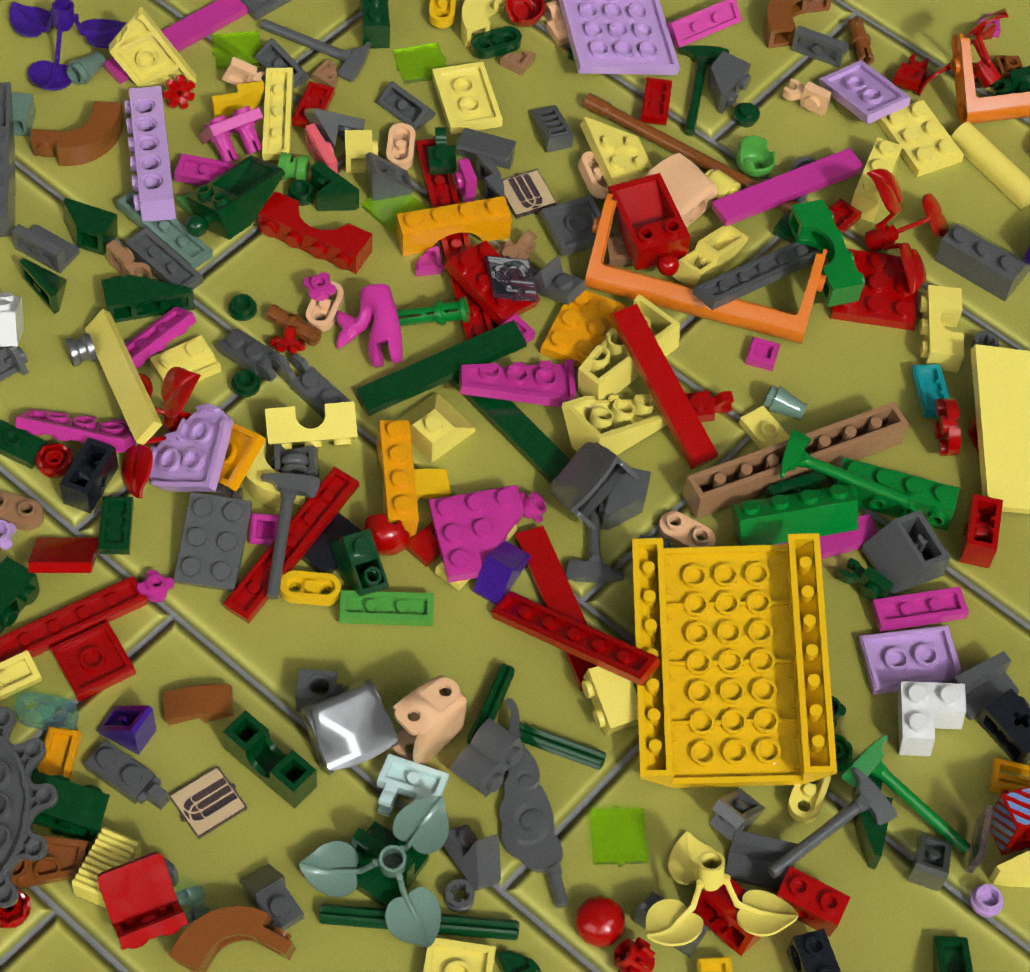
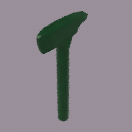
(703, 57)

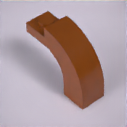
(779, 22)
(84, 143)
(221, 927)

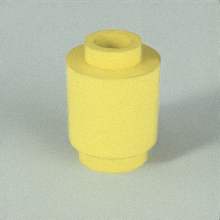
(724, 183)

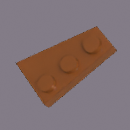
(60, 864)

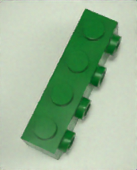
(933, 498)
(810, 511)

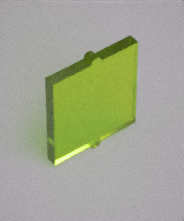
(239, 44)
(418, 61)
(386, 210)
(618, 836)

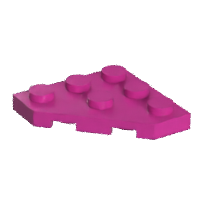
(472, 527)

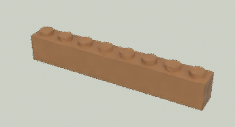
(753, 473)

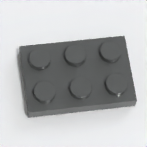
(213, 542)

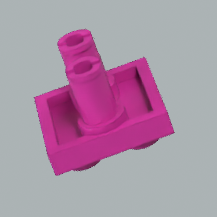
(240, 122)

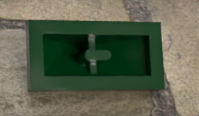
(44, 283)

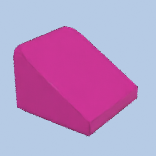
(263, 529)

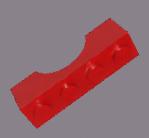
(344, 247)

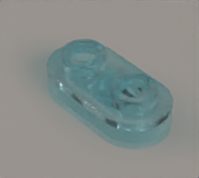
(45, 711)

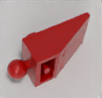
(650, 224)

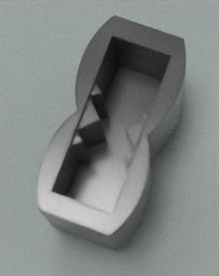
(488, 757)

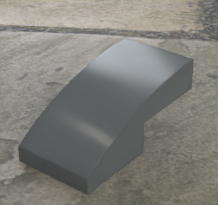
(490, 175)

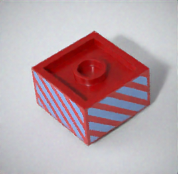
(1011, 821)

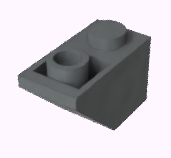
(727, 79)
(625, 499)

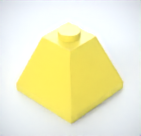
(436, 427)

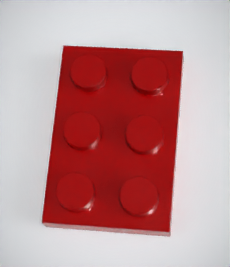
(472, 274)

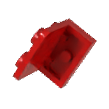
(141, 900)

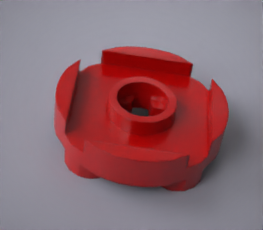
(947, 428)

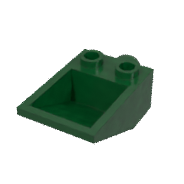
(233, 198)

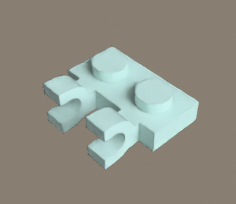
(407, 779)

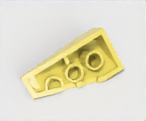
(611, 422)

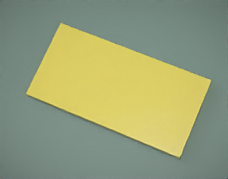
(1003, 423)

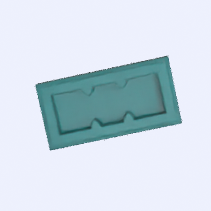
(929, 386)

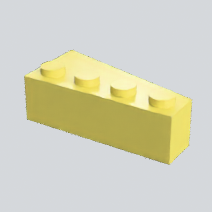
(610, 365)

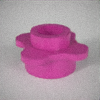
(317, 292)
(533, 506)
(155, 594)

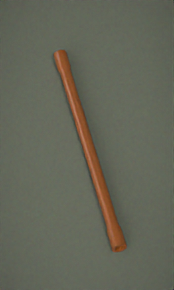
(662, 139)

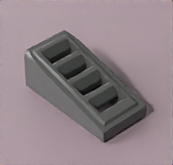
(555, 141)

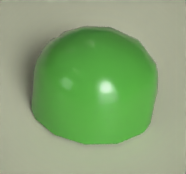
(754, 157)

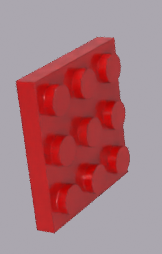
(885, 295)

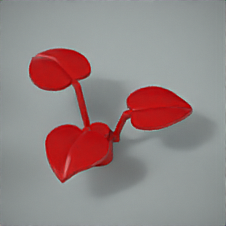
(984, 69)
(885, 235)
(175, 392)

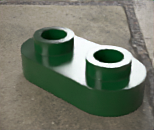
(496, 42)

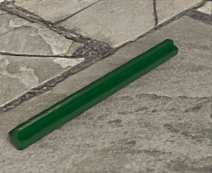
(449, 925)

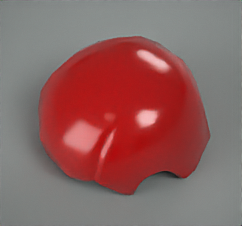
(524, 12)
(388, 537)
(599, 921)

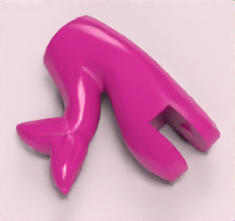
(375, 306)

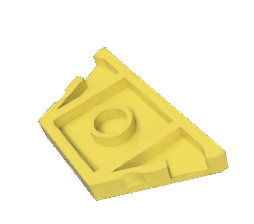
(147, 53)
(616, 152)

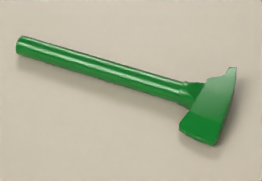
(795, 456)
(871, 763)

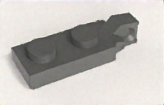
(126, 776)

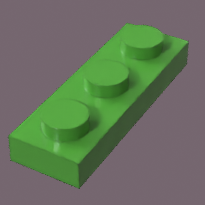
(387, 608)

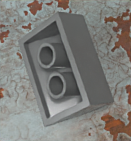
(981, 261)

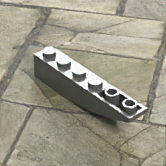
(7, 162)

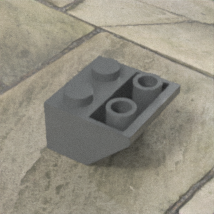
(907, 552)

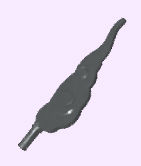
(529, 819)

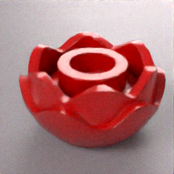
(51, 453)
(18, 914)

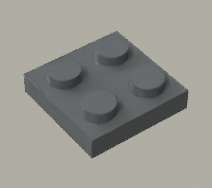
(572, 224)

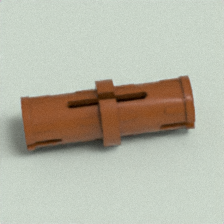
(860, 40)
(303, 330)

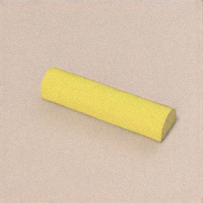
(993, 164)

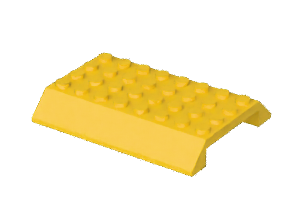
(739, 666)

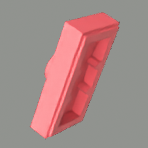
(319, 148)

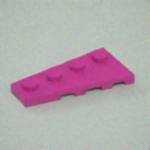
(533, 384)
(78, 428)

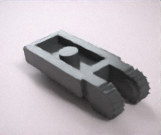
(252, 354)
(311, 385)

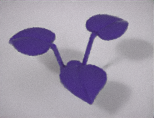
(33, 21)

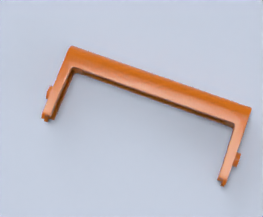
(980, 108)
(680, 297)

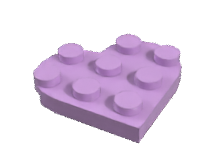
(194, 453)

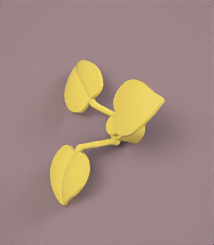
(692, 861)

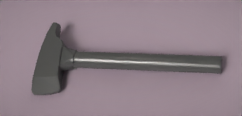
(352, 60)
(289, 487)
(593, 569)
(868, 798)

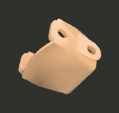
(687, 185)
(435, 719)

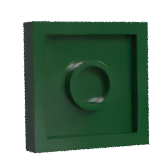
(373, 882)

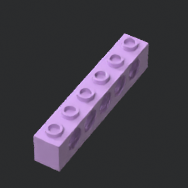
(151, 154)

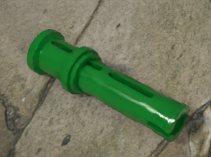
(440, 312)

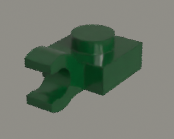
(1018, 82)
(441, 157)
(869, 581)

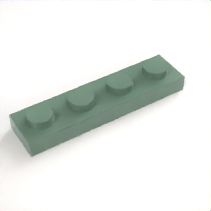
(170, 232)

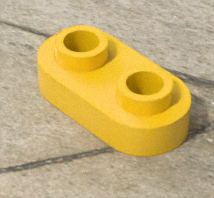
(442, 13)
(310, 586)

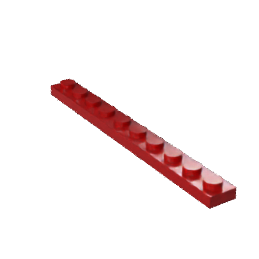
(442, 192)

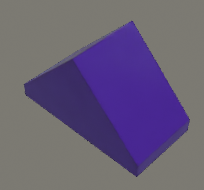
(500, 572)
(129, 726)

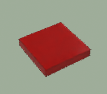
(63, 555)
(93, 661)

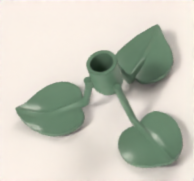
(415, 915)

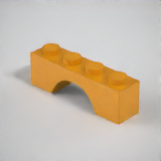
(424, 228)
(397, 465)

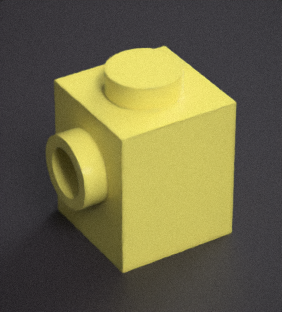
(357, 145)

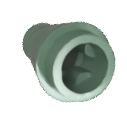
(83, 69)
(783, 402)

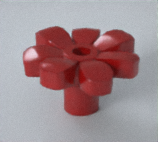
(179, 92)
(287, 341)

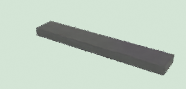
(755, 274)

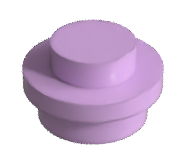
(986, 900)

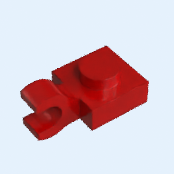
(707, 406)

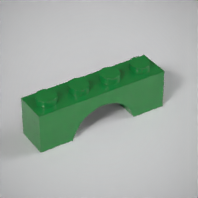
(815, 226)

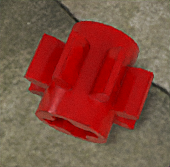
(634, 956)

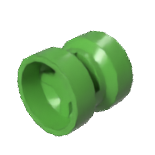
(294, 166)

